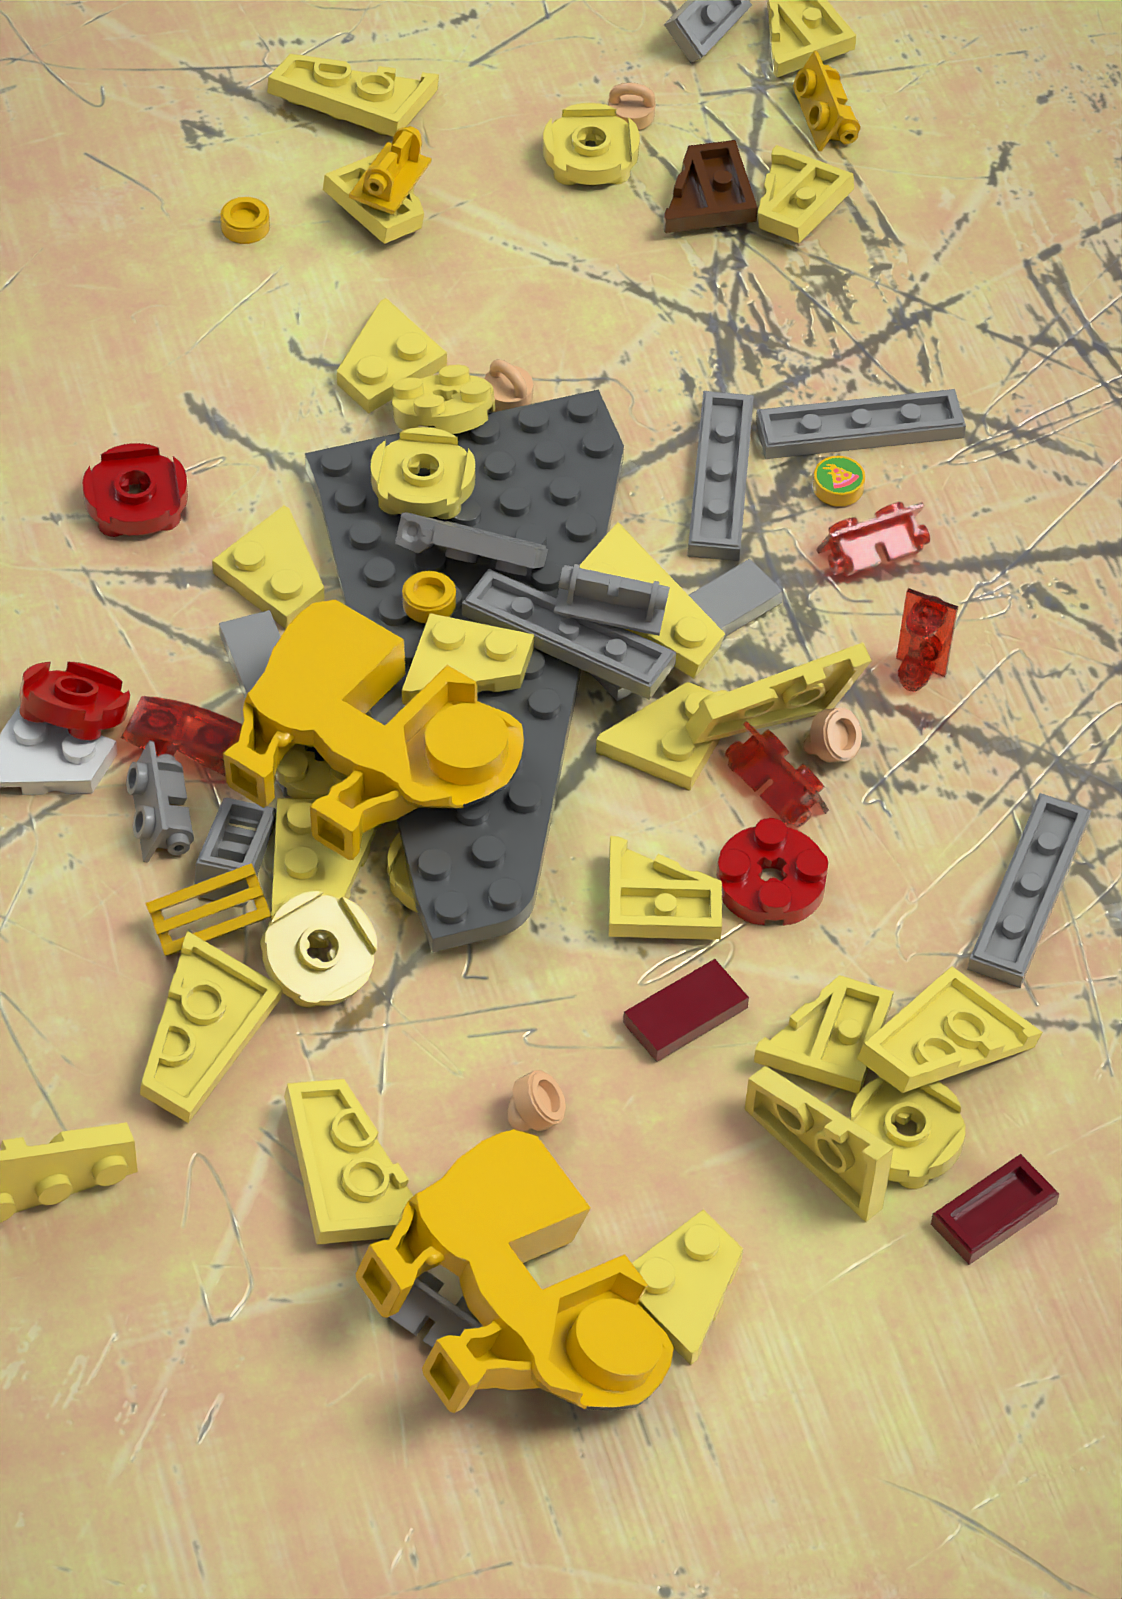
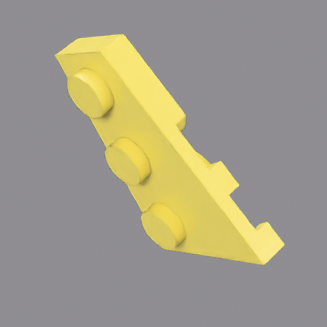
(945, 1033)

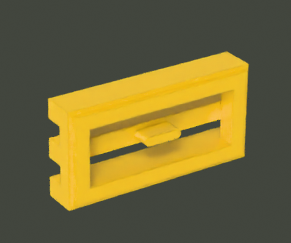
(254, 892)

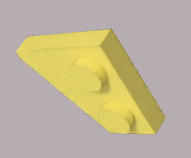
(805, 27)
(380, 223)
(385, 352)
(483, 652)
(660, 897)
(829, 1034)
(689, 1280)

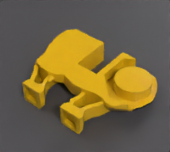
(317, 694)
(482, 1223)

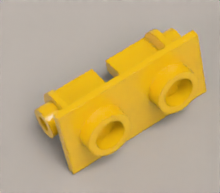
(824, 103)
(392, 172)

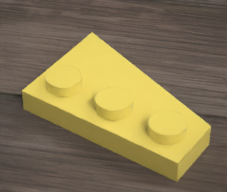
(364, 98)
(684, 623)
(779, 698)
(305, 863)
(205, 1026)
(825, 1141)
(64, 1166)
(344, 1169)

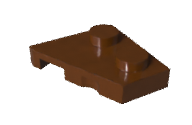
(711, 190)

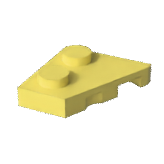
(800, 193)
(272, 568)
(658, 740)

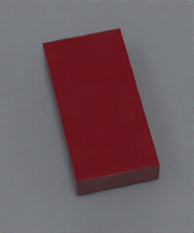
(685, 1010)
(994, 1209)

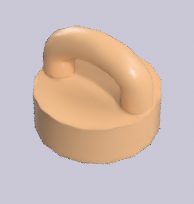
(633, 101)
(511, 385)
(834, 735)
(536, 1102)

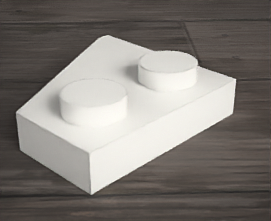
(50, 759)

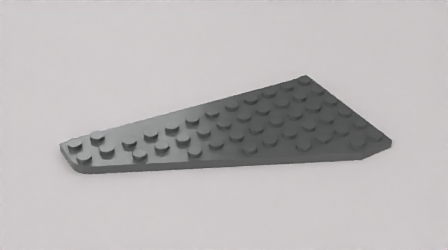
(541, 478)

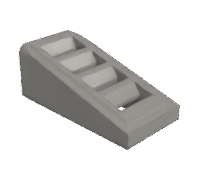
(233, 846)

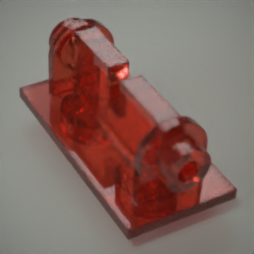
(891, 528)
(924, 639)
(792, 789)

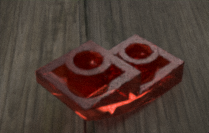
(182, 728)

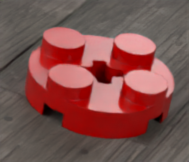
(140, 513)
(76, 699)
(775, 847)

